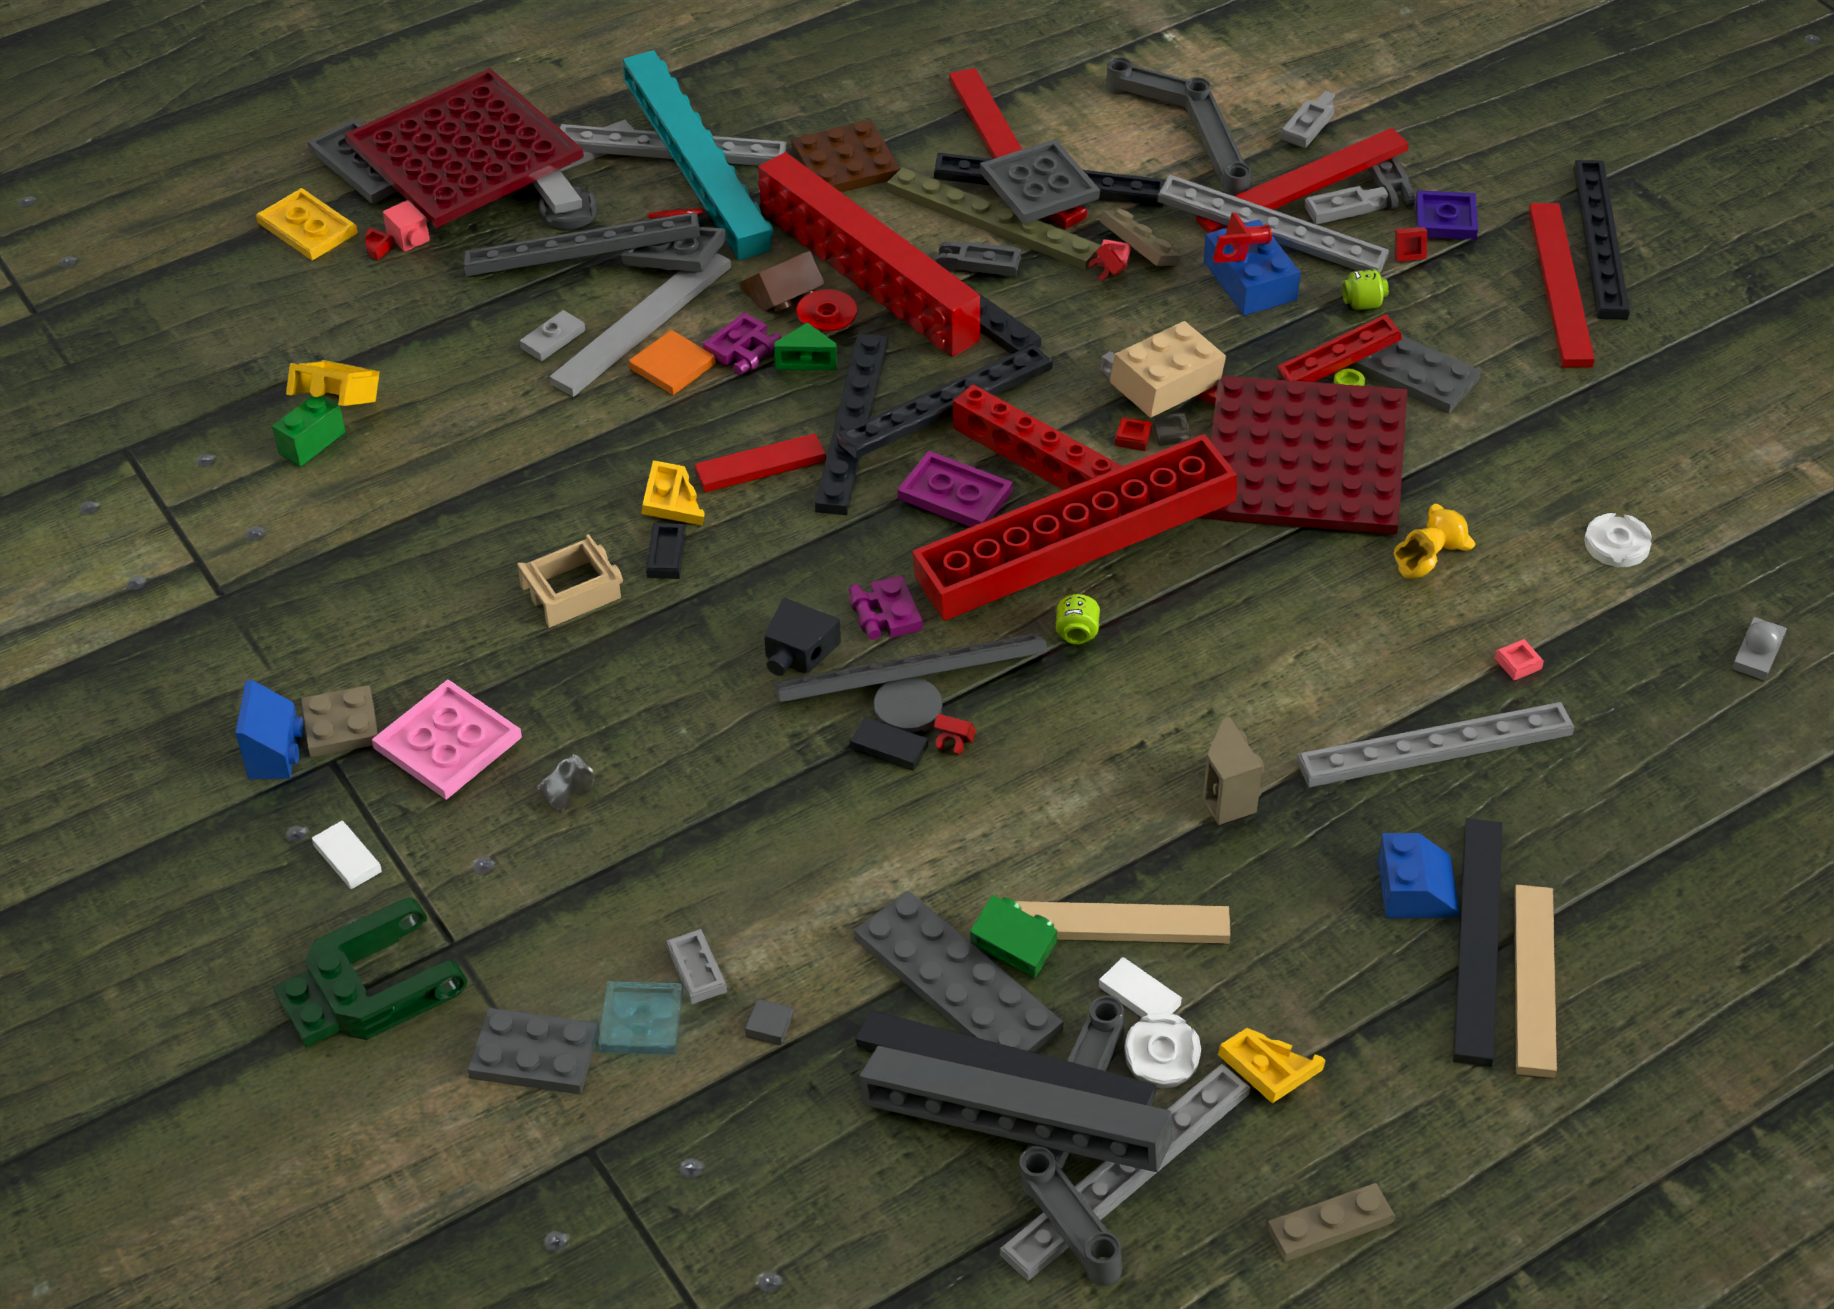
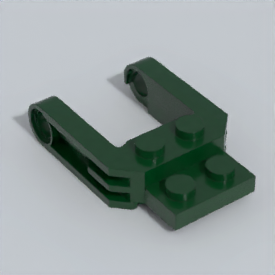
(333, 997)

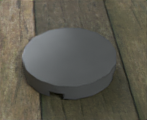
(571, 219)
(908, 704)

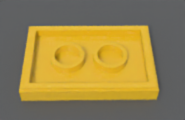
(306, 224)

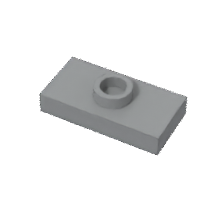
(552, 335)
(696, 966)

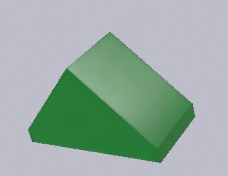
(805, 350)

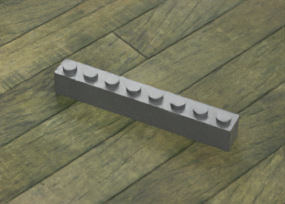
(1017, 1108)

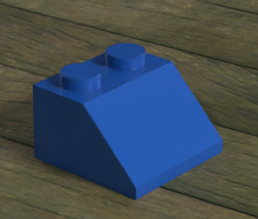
(268, 733)
(1416, 878)

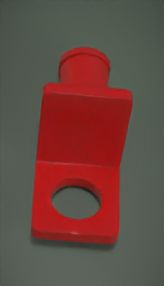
(1240, 238)

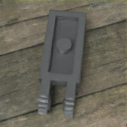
(1394, 179)
(979, 258)

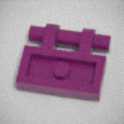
(739, 336)
(894, 603)

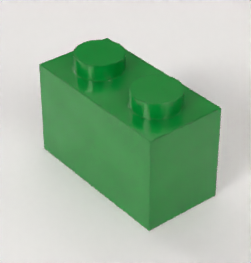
(308, 429)
(1014, 935)

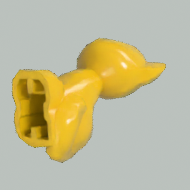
(1444, 530)

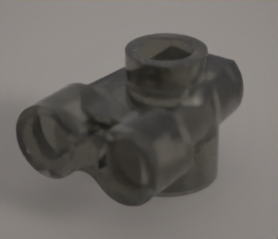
(569, 778)

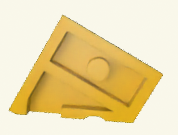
(671, 495)
(1268, 1063)

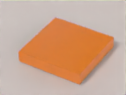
(672, 362)

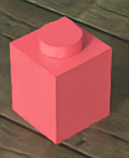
(406, 225)

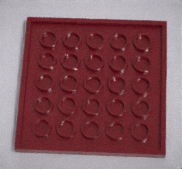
(464, 147)
(1311, 453)

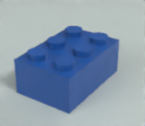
(1260, 281)

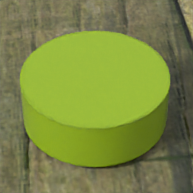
(1349, 377)

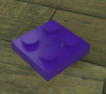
(1447, 214)

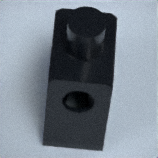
(799, 638)

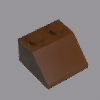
(783, 282)

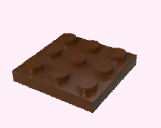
(847, 156)

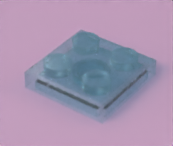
(641, 1017)

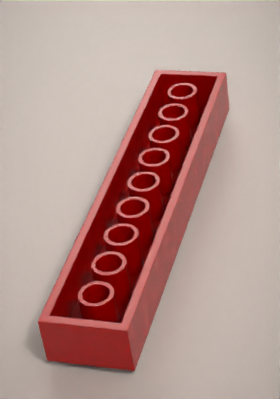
(870, 254)
(1074, 526)

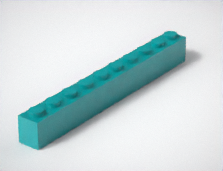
(697, 155)

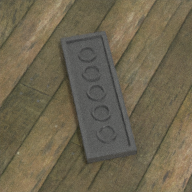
(956, 976)

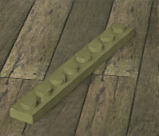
(992, 218)

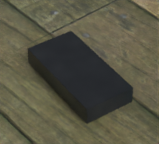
(666, 551)
(889, 743)

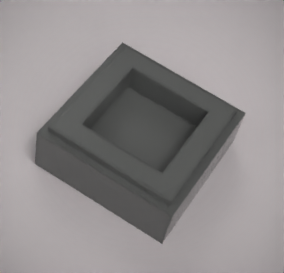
(769, 1021)

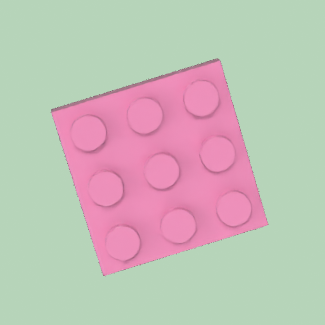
(446, 739)

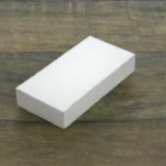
(346, 854)
(1138, 989)

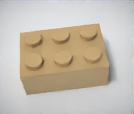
(1167, 368)

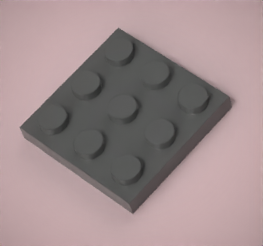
(1039, 181)

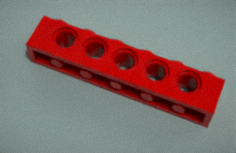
(1026, 440)

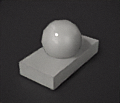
(1759, 648)

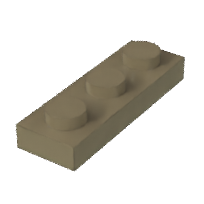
(1140, 237)
(1330, 1222)

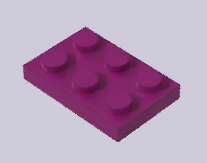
(954, 490)

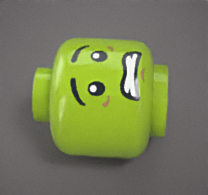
(1364, 289)
(1077, 618)

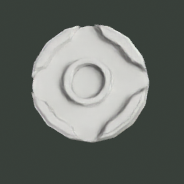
(1618, 540)
(1162, 1050)

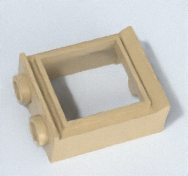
(576, 599)

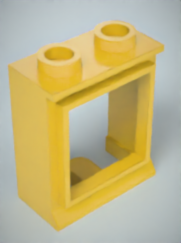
(351, 383)

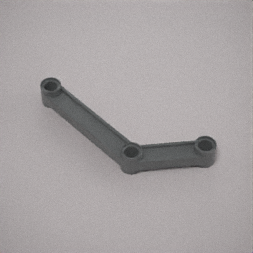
(1199, 103)
(1052, 1188)

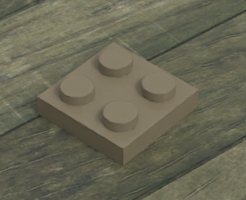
(339, 720)

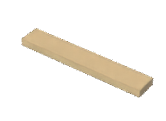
(1135, 921)
(1534, 982)

